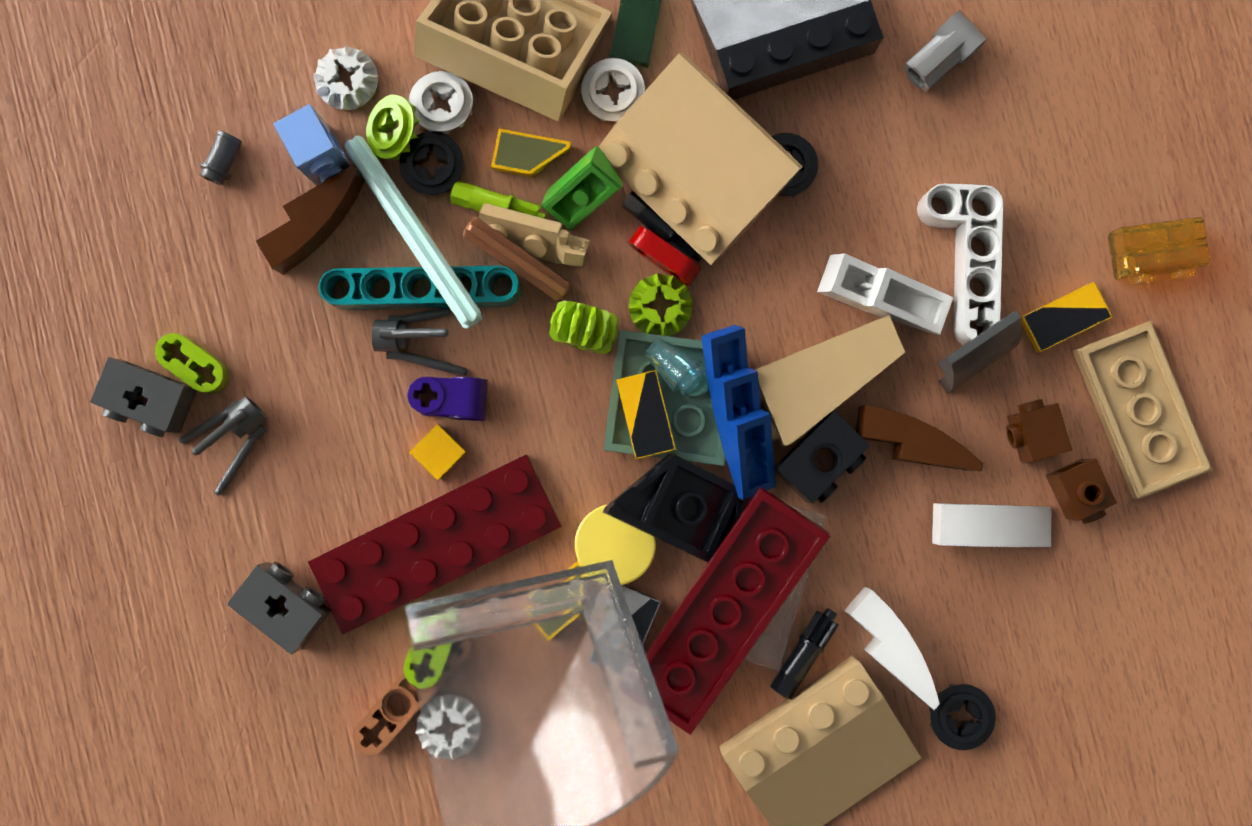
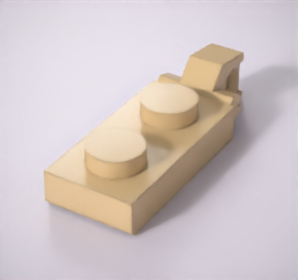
(537, 235)

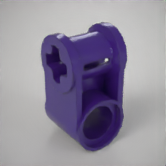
(457, 397)

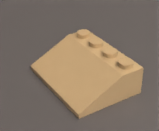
(514, 47)
(698, 158)
(820, 749)

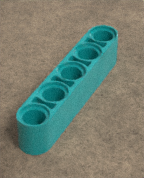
(402, 282)

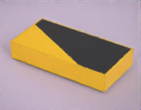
(1065, 317)
(645, 414)

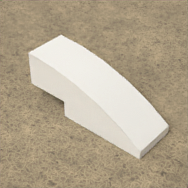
(884, 293)
(991, 525)
(893, 645)

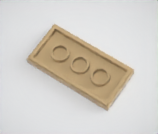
(1142, 410)

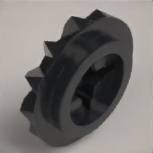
(445, 150)
(805, 155)
(972, 732)

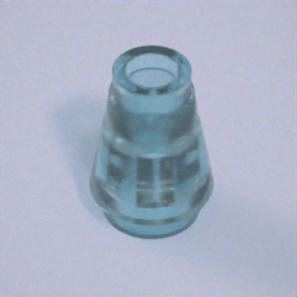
(676, 367)

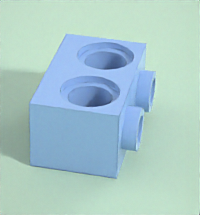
(311, 144)

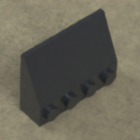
(783, 40)

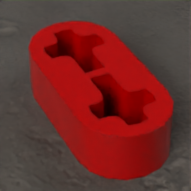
(664, 255)

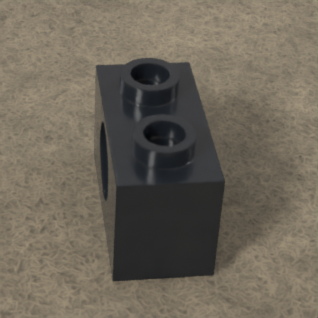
(798, 465)

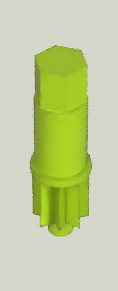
(474, 198)

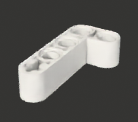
(967, 263)

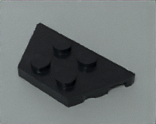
(680, 506)

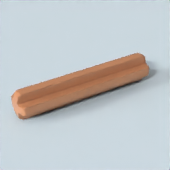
(516, 259)

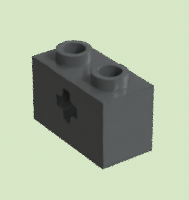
(120, 390)
(259, 604)

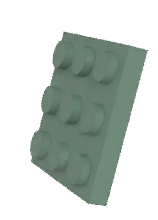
(689, 416)

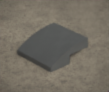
(981, 351)

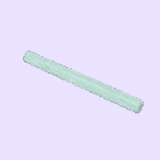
(413, 232)

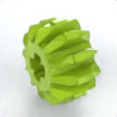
(584, 327)

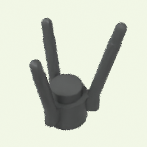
(395, 334)
(238, 417)

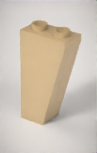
(820, 378)

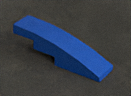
(740, 421)

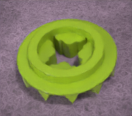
(383, 119)
(648, 319)

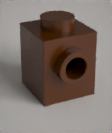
(1038, 431)
(1081, 490)

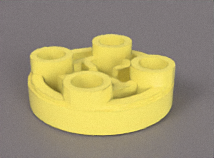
(606, 539)

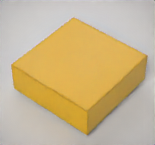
(438, 452)

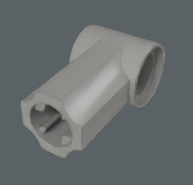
(950, 45)

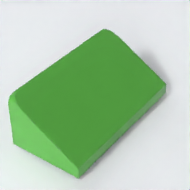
(582, 189)

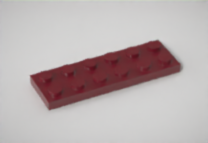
(434, 544)
(731, 605)

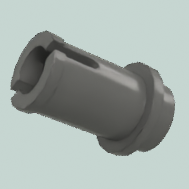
(220, 158)

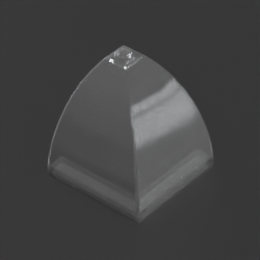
(538, 701)

